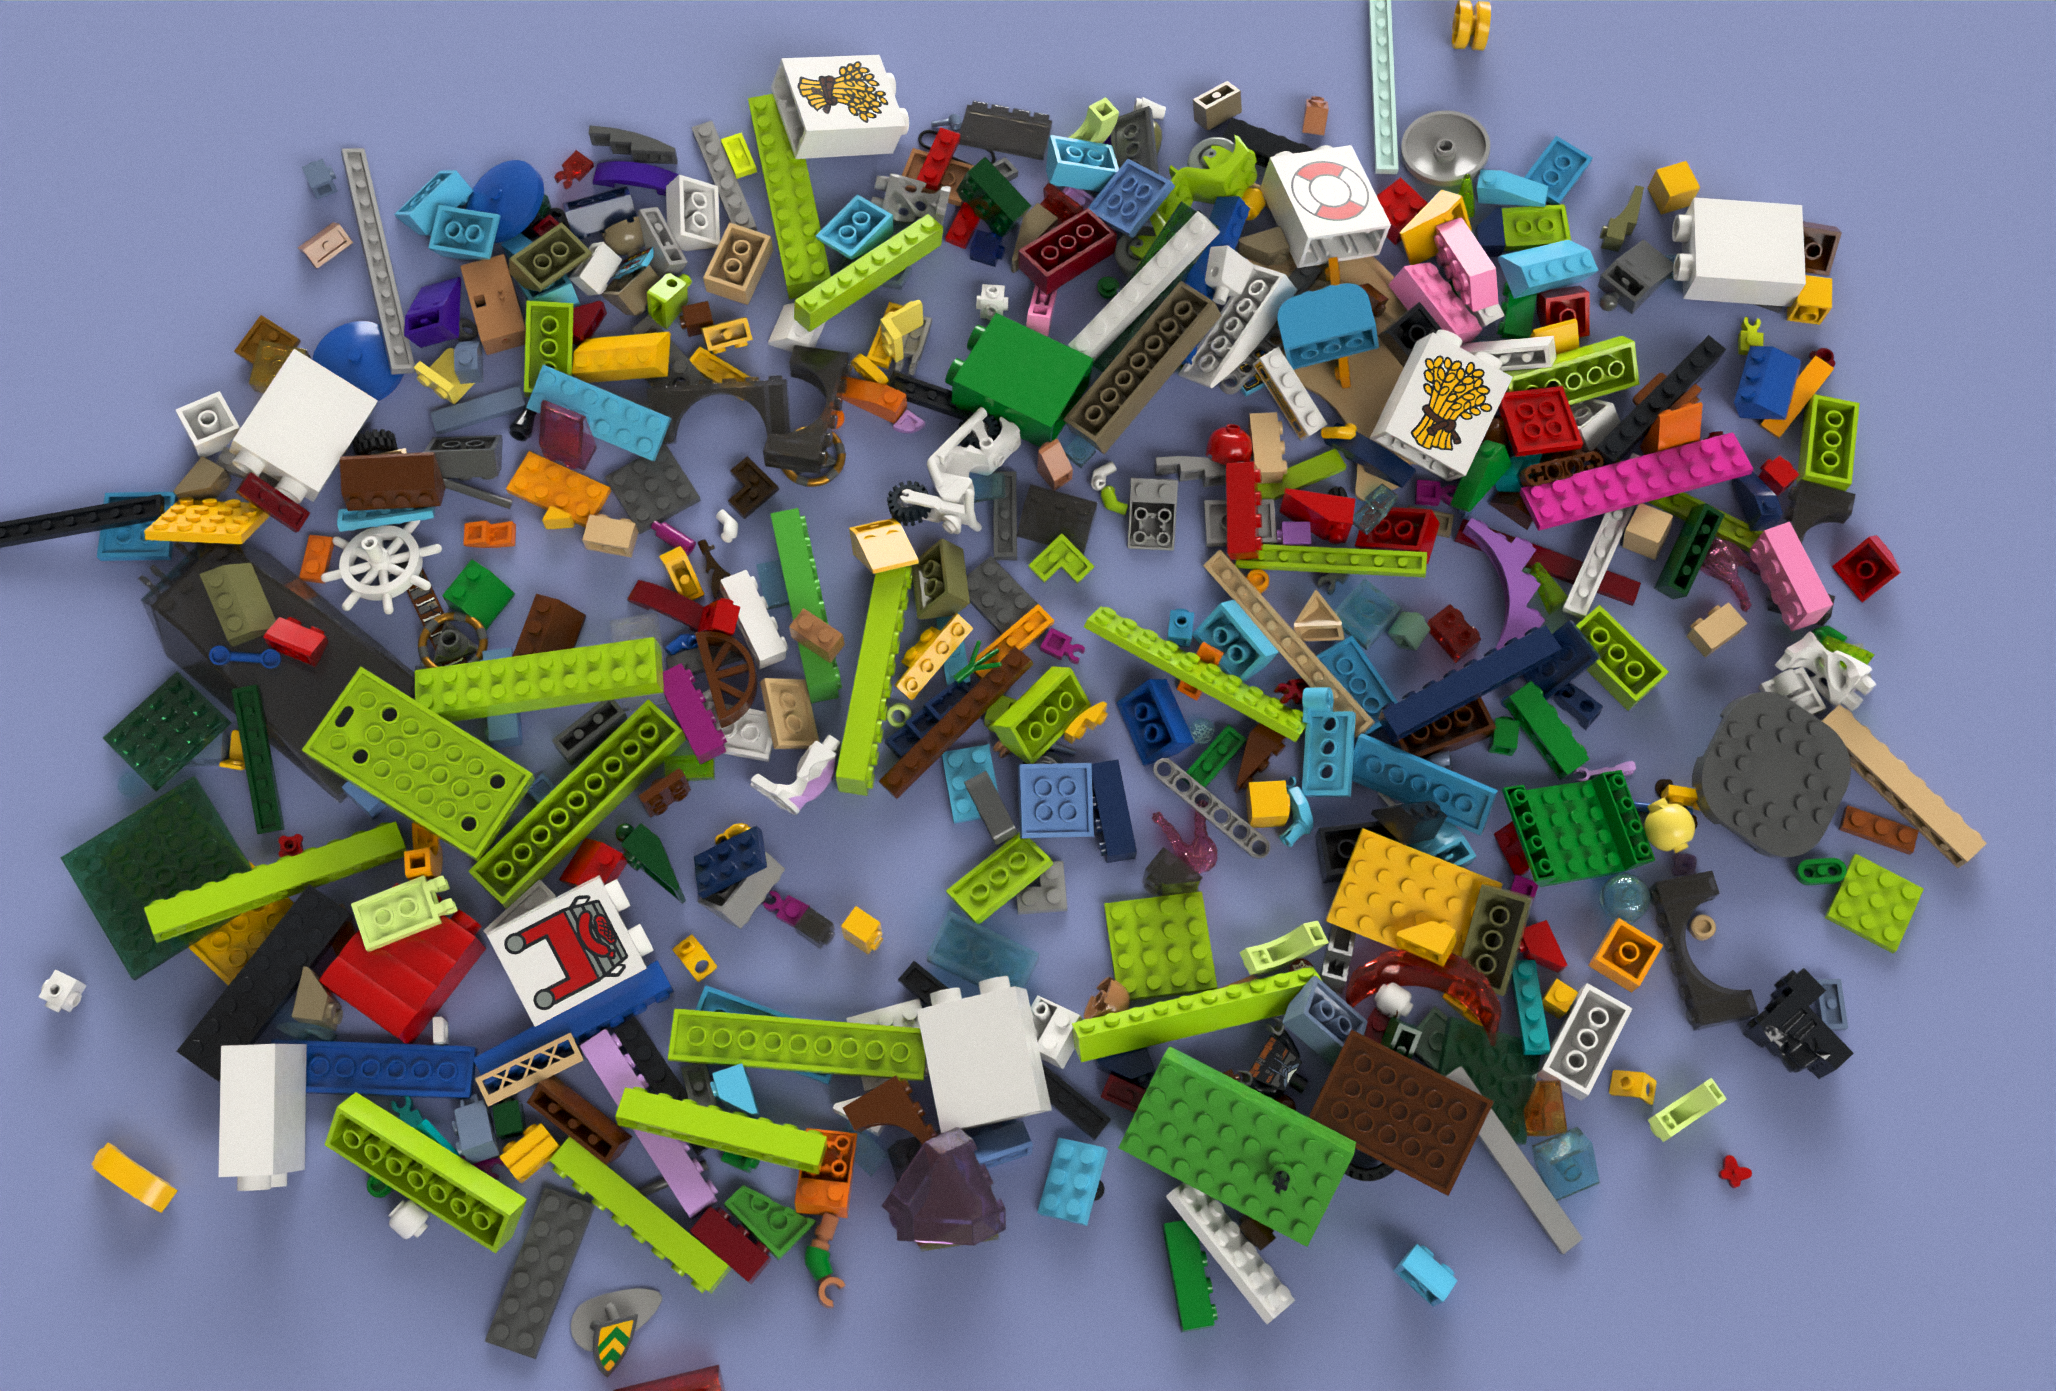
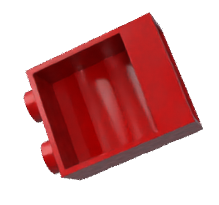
(409, 978)

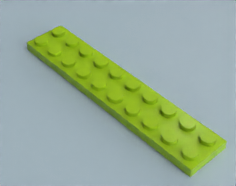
(1197, 673)
(797, 1044)

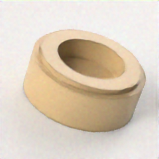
(1702, 927)

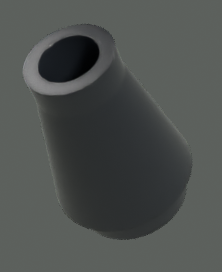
(523, 425)

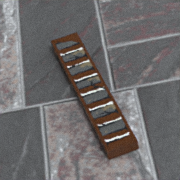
(428, 608)

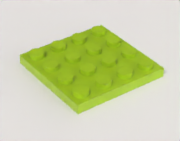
(1161, 945)

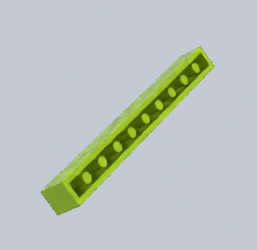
(274, 881)
(1188, 1015)

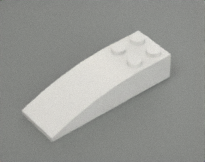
(1240, 328)

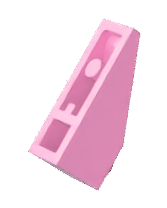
(1041, 311)

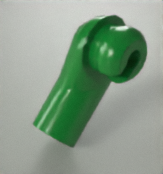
(1822, 632)

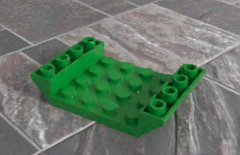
(1579, 829)

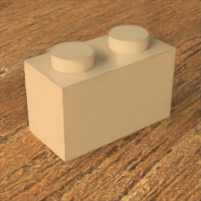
(610, 535)
(1716, 629)

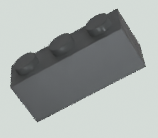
(589, 730)

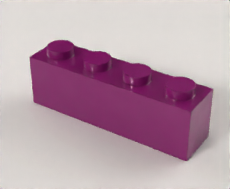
(692, 715)

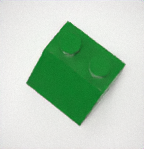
(478, 594)

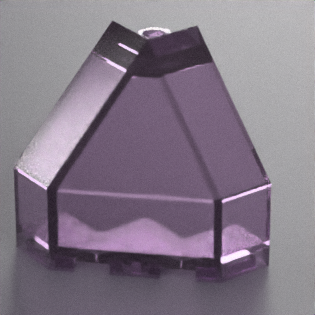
(945, 1195)

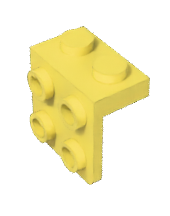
(898, 324)
(442, 377)

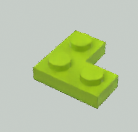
(1063, 555)

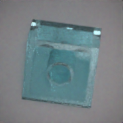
(1566, 1163)

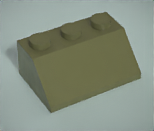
(548, 258)
(940, 581)
(238, 602)

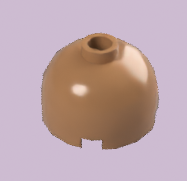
(1110, 999)

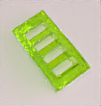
(1467, 193)
(1549, 591)
(1860, 654)

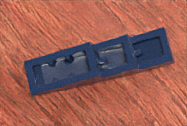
(1374, 458)
(923, 721)

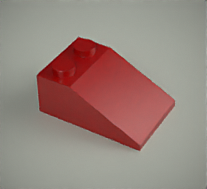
(1328, 514)
(1398, 533)

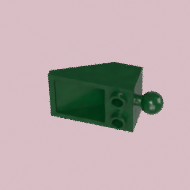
(647, 853)

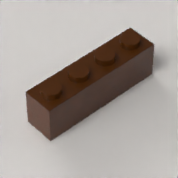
(579, 1119)

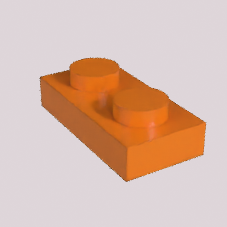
(316, 558)

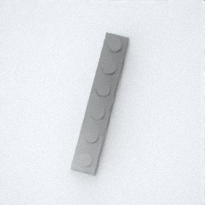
(723, 175)

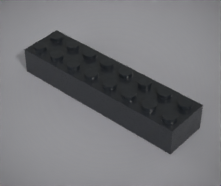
(266, 980)

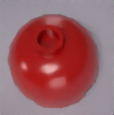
(1229, 445)

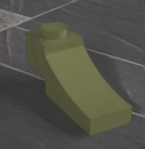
(1623, 224)

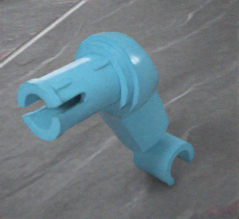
(1301, 812)

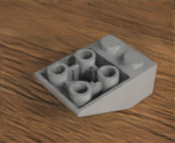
(1152, 513)

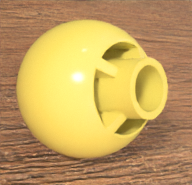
(1669, 826)

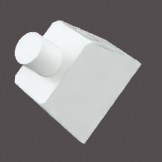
(1227, 273)

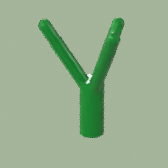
(971, 667)

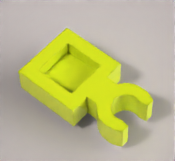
(1749, 336)

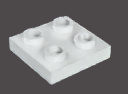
(1796, 687)

